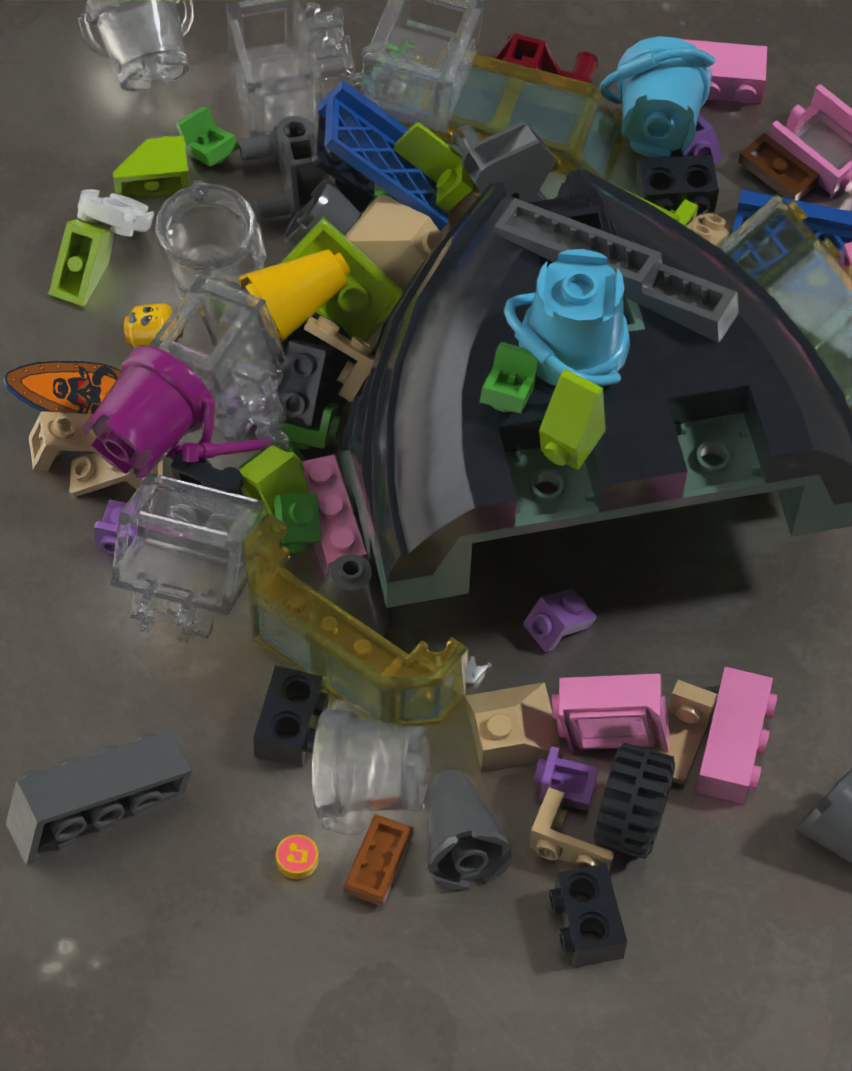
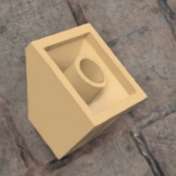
(395, 238)
(512, 726)

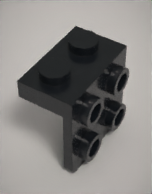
(350, 181)

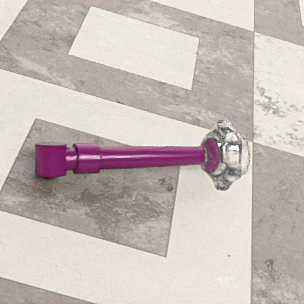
(194, 451)

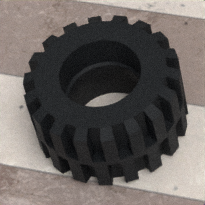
(634, 800)

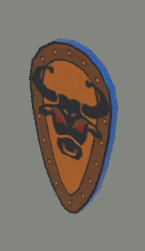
(62, 385)

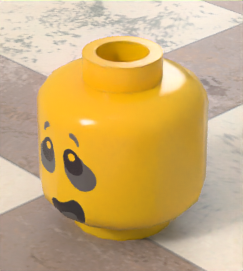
(145, 323)

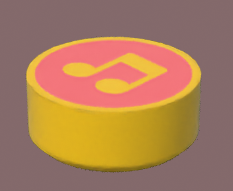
(297, 856)

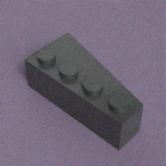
(94, 792)

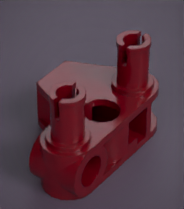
(537, 55)

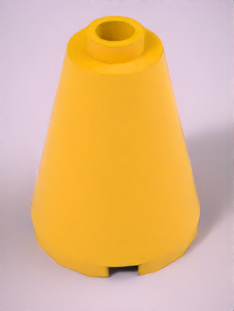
(297, 288)

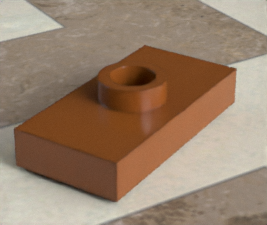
(378, 860)

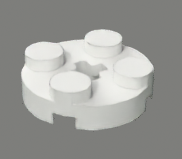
(119, 211)

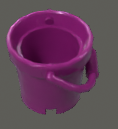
(150, 411)

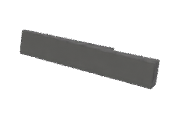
(663, 289)

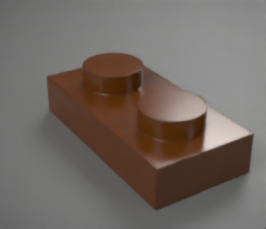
(778, 168)

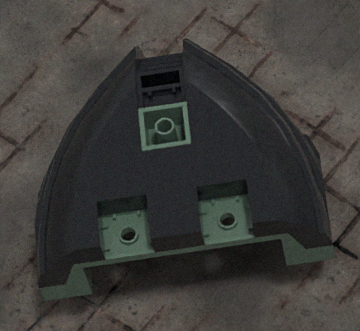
(445, 471)

